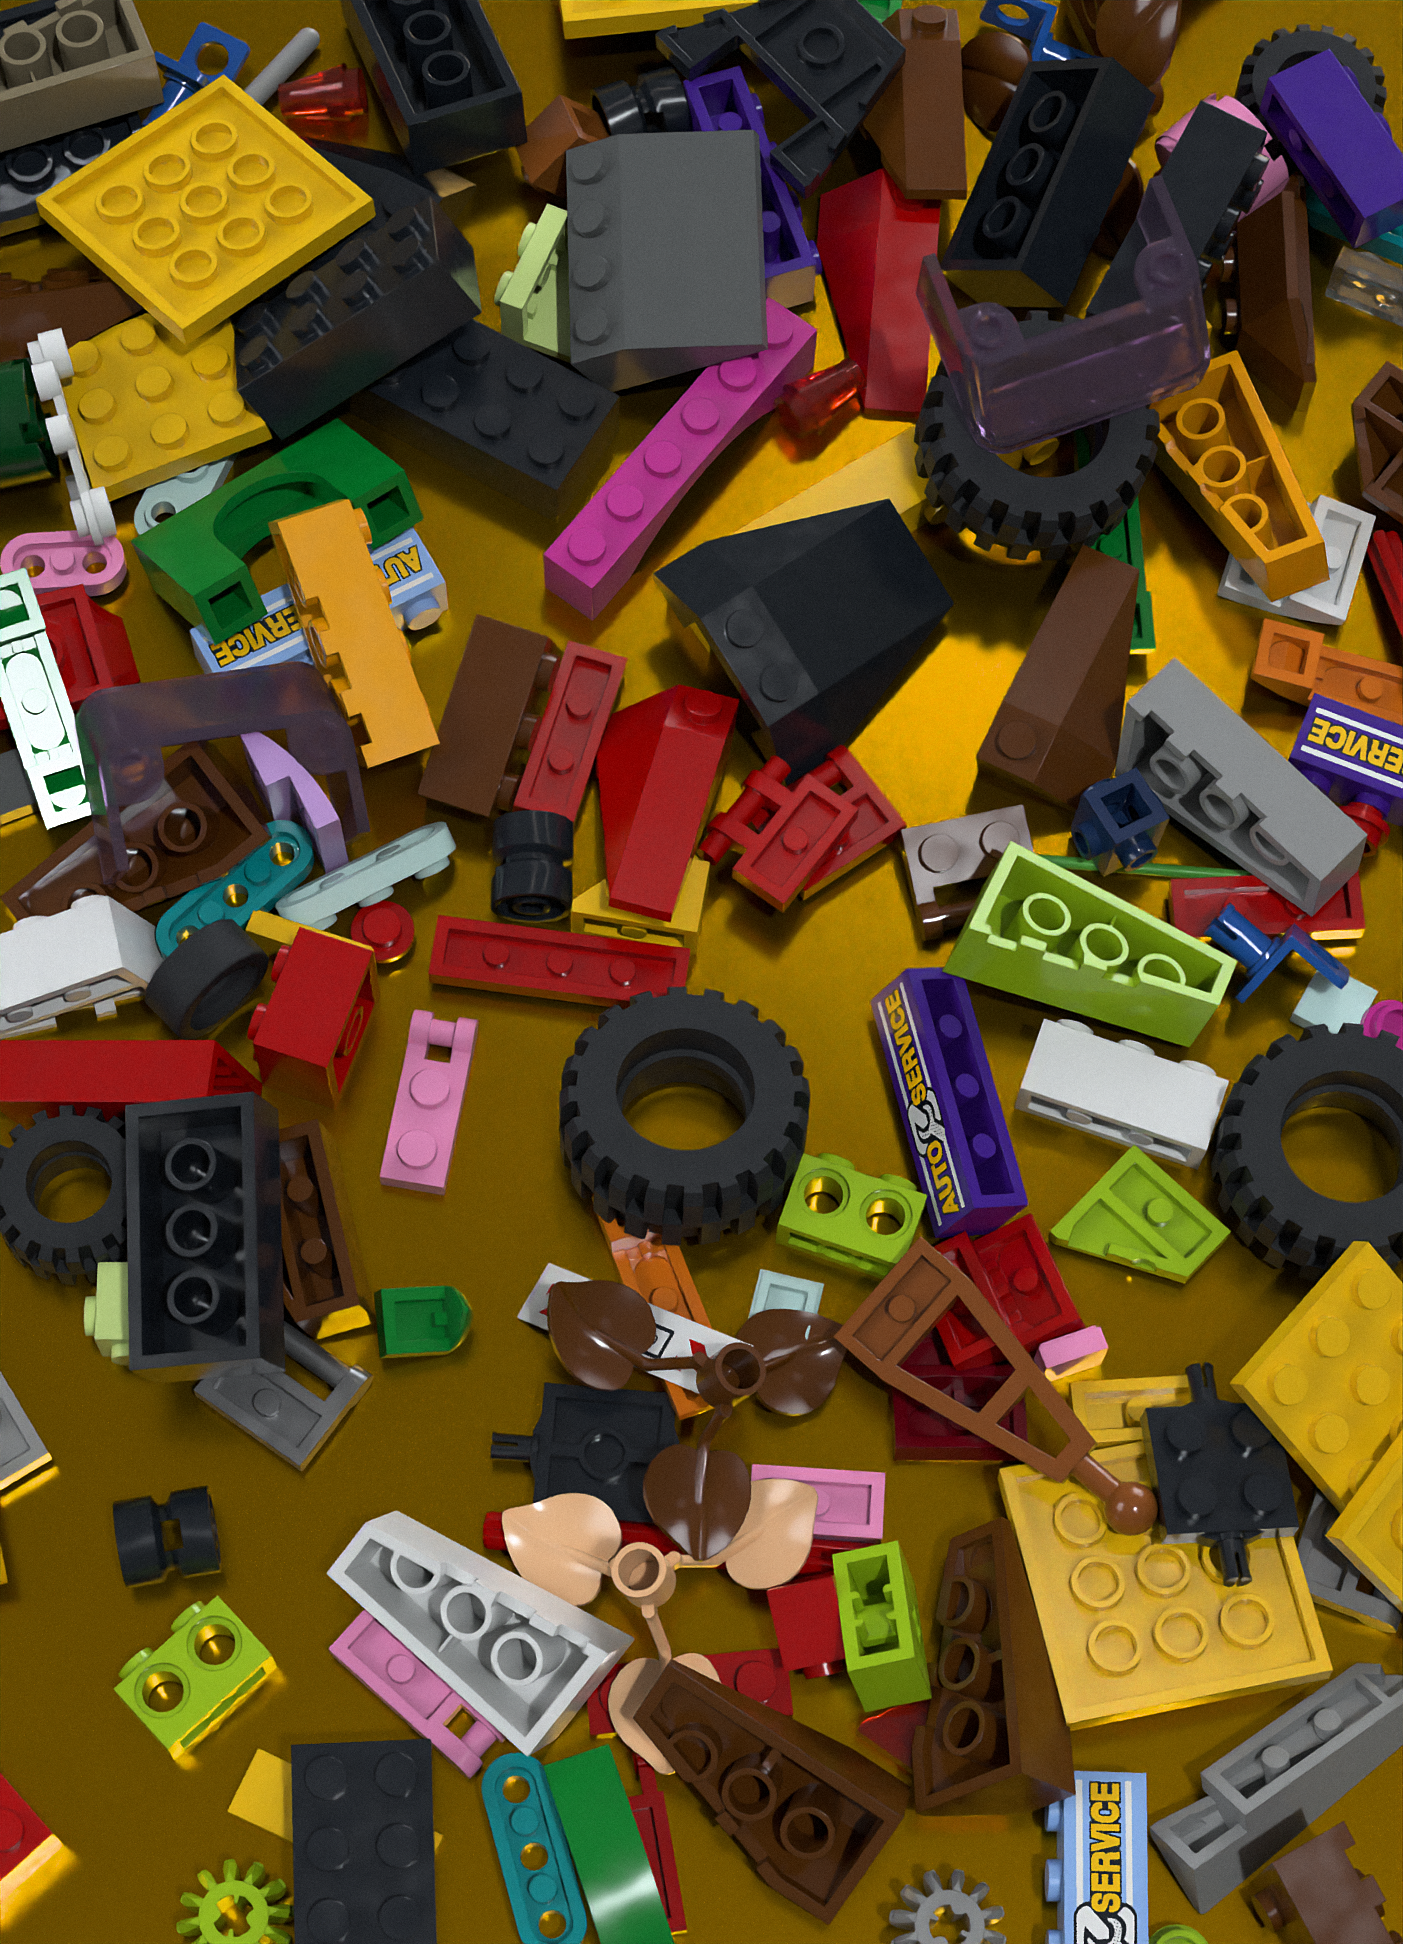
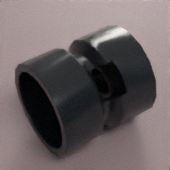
(650, 106)
(532, 869)
(144, 1543)

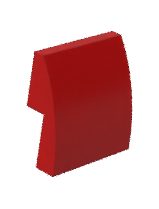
(1021, 1284)

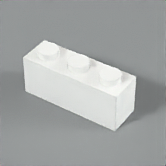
(1122, 1092)

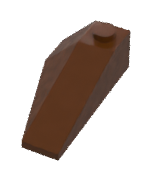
(922, 109)
(59, 300)
(1068, 697)
(175, 841)
(994, 1712)
(787, 1792)

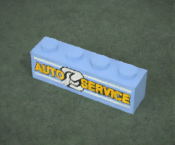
(278, 637)
(1100, 1861)

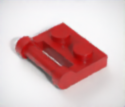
(873, 830)

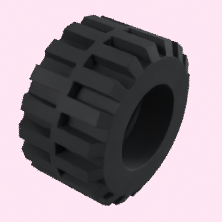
(1292, 48)
(33, 1163)

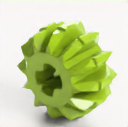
(238, 1893)

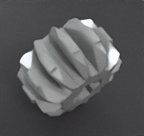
(956, 1907)

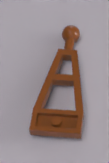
(907, 1310)

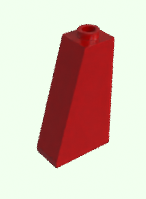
(113, 1074)

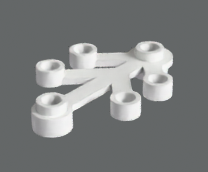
(89, 506)

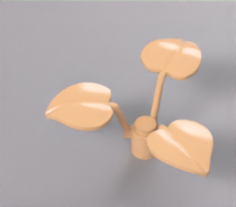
(576, 1539)

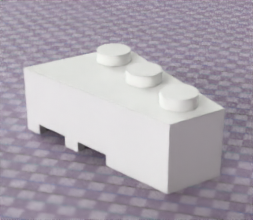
(73, 963)

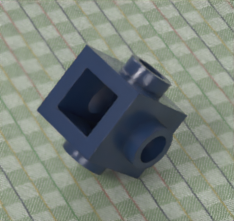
(1119, 823)

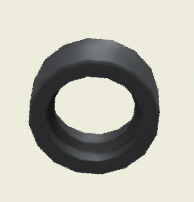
(206, 979)

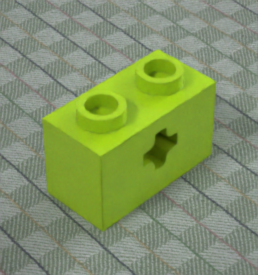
(881, 1626)

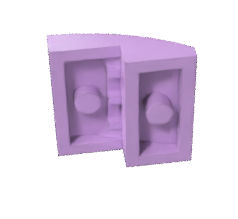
(295, 796)

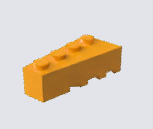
(1238, 480)
(352, 630)

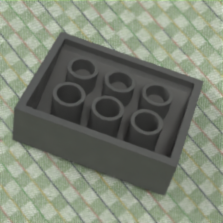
(664, 254)

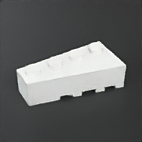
(480, 1628)

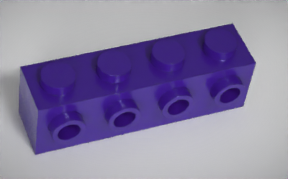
(791, 261)

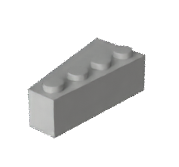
(1237, 789)

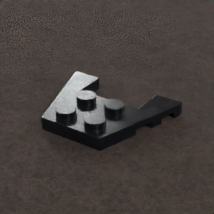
(819, 54)

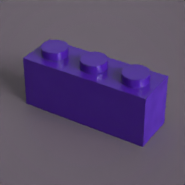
(1338, 145)

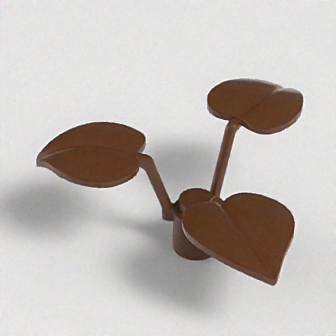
(1130, 31)
(693, 1493)

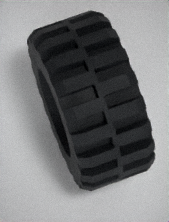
(1026, 509)
(698, 1043)
(1250, 1160)

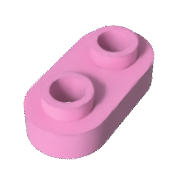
(66, 560)

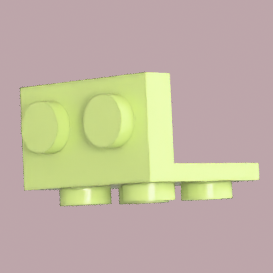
(537, 293)

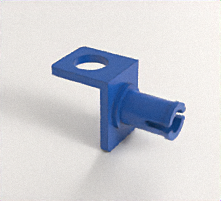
(1034, 28)
(184, 76)
(1262, 954)

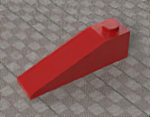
(872, 261)
(656, 792)

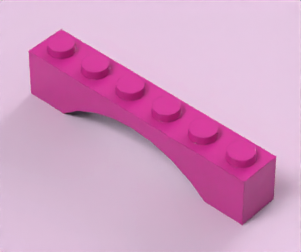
(622, 519)

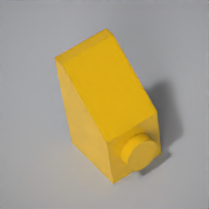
(594, 917)

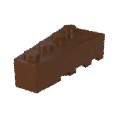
(1321, 1897)

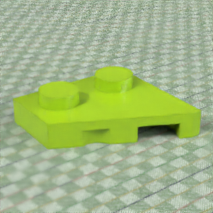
(1142, 1221)

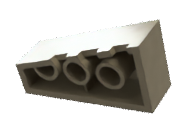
(74, 70)

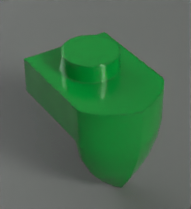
(421, 1320)

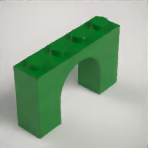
(199, 551)

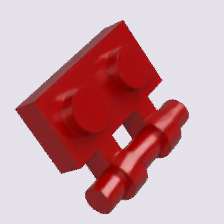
(791, 844)

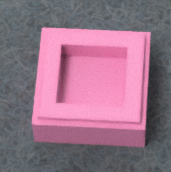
(1071, 1353)

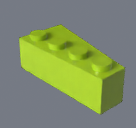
(1087, 951)

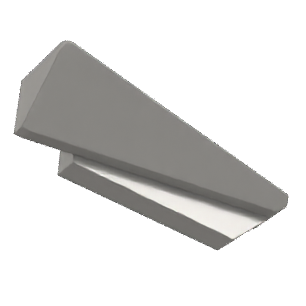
(1281, 1782)

